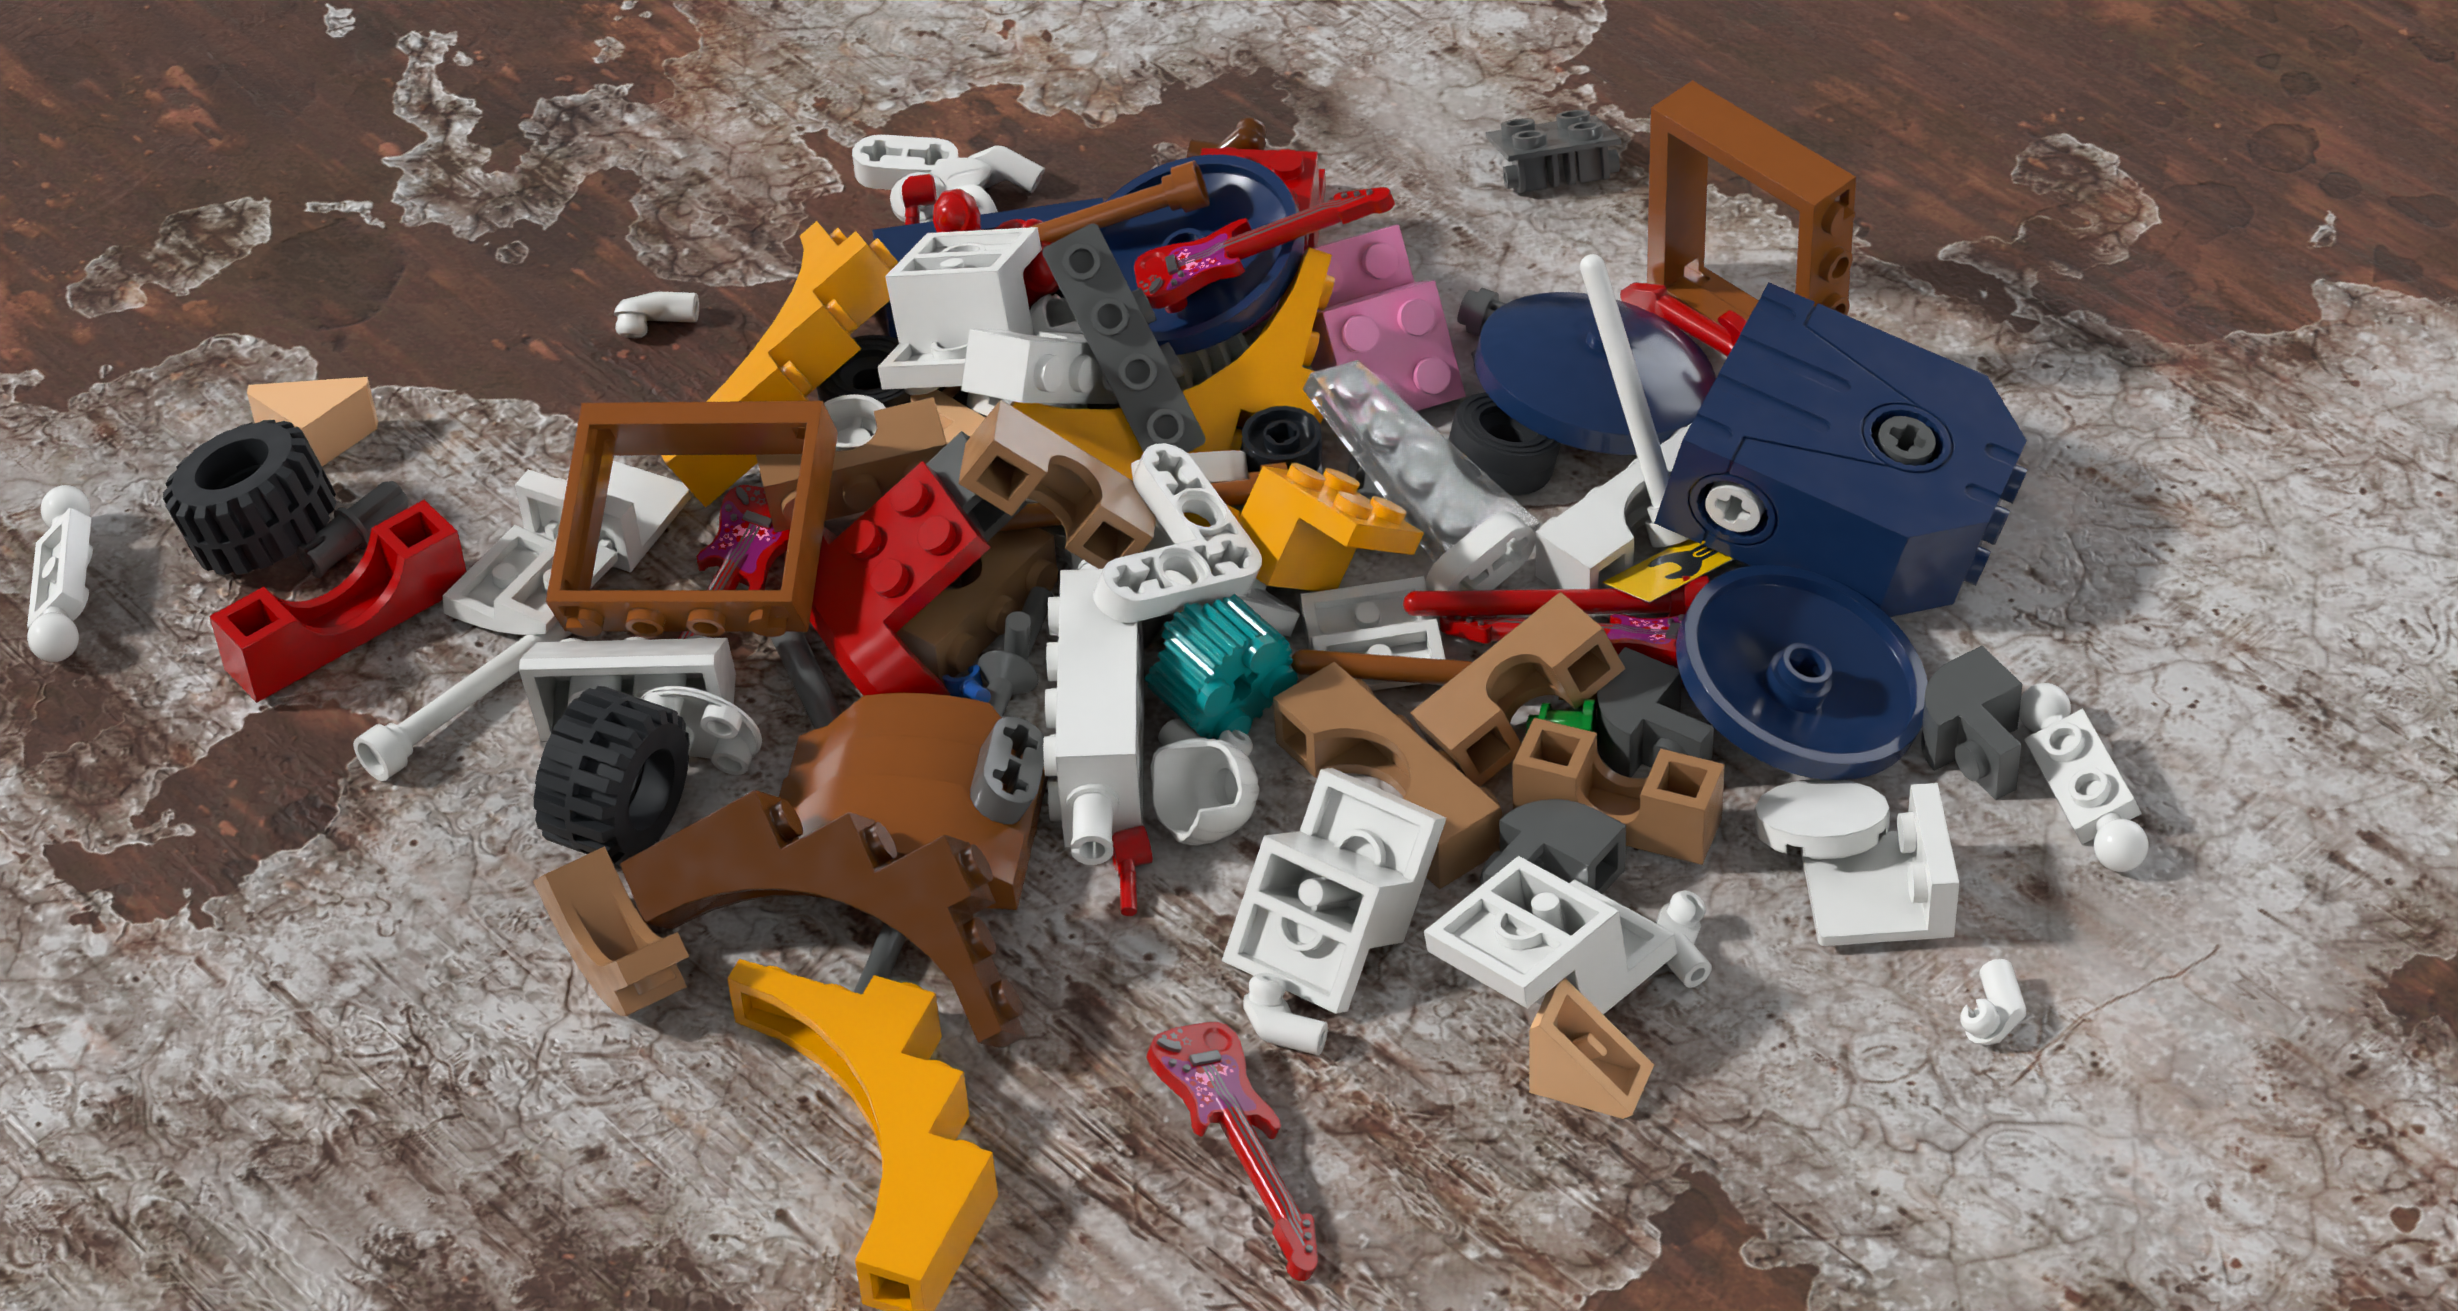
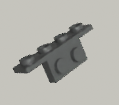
(1122, 341)

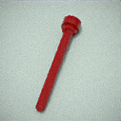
(1529, 601)

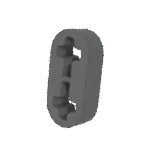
(998, 766)

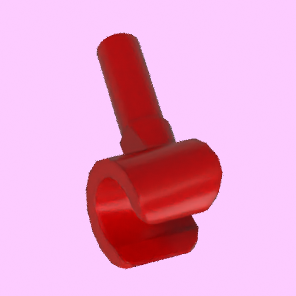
(916, 193)
(1130, 850)

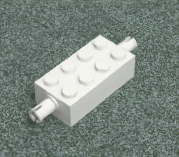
(1095, 717)

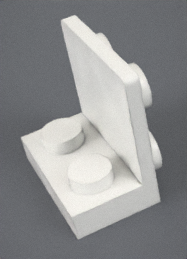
(634, 516)
(1896, 888)

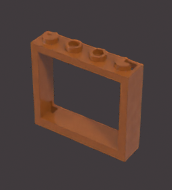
(1703, 125)
(690, 429)

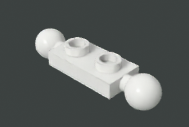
(60, 574)
(2083, 777)

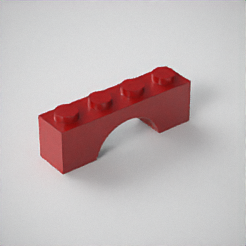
(402, 572)

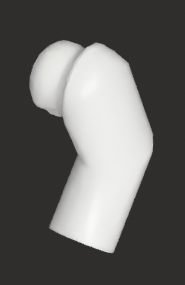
(654, 306)
(1683, 919)
(2000, 1010)
(1274, 1019)

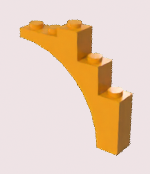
(807, 342)
(1260, 378)
(879, 1052)

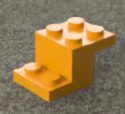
(1314, 524)

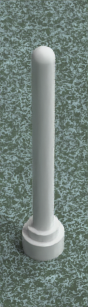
(1630, 393)
(386, 748)

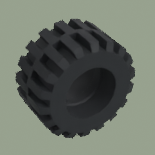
(249, 497)
(611, 774)

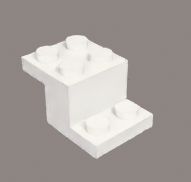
(944, 291)
(1334, 889)
(1534, 930)

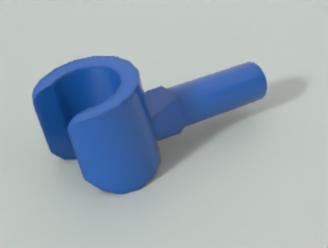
(968, 686)

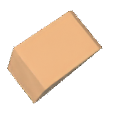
(328, 411)
(1583, 1056)

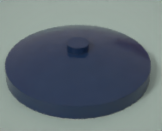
(1229, 305)
(1553, 375)
(1802, 672)

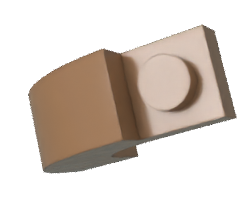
(608, 936)

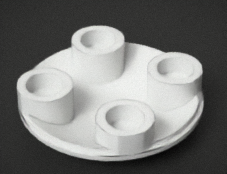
(714, 726)

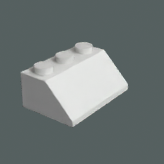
(564, 669)

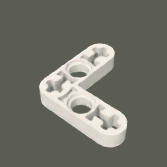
(1173, 486)

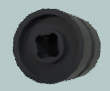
(1282, 436)

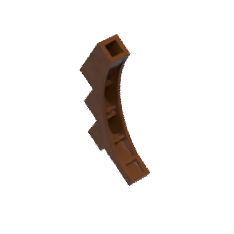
(756, 853)

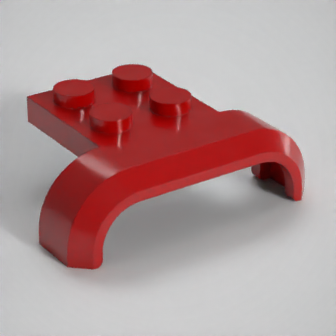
(885, 574)

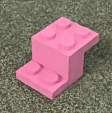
(1387, 320)

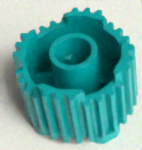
(1221, 666)

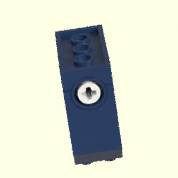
(1847, 458)

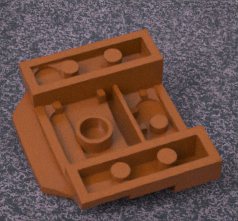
(912, 770)

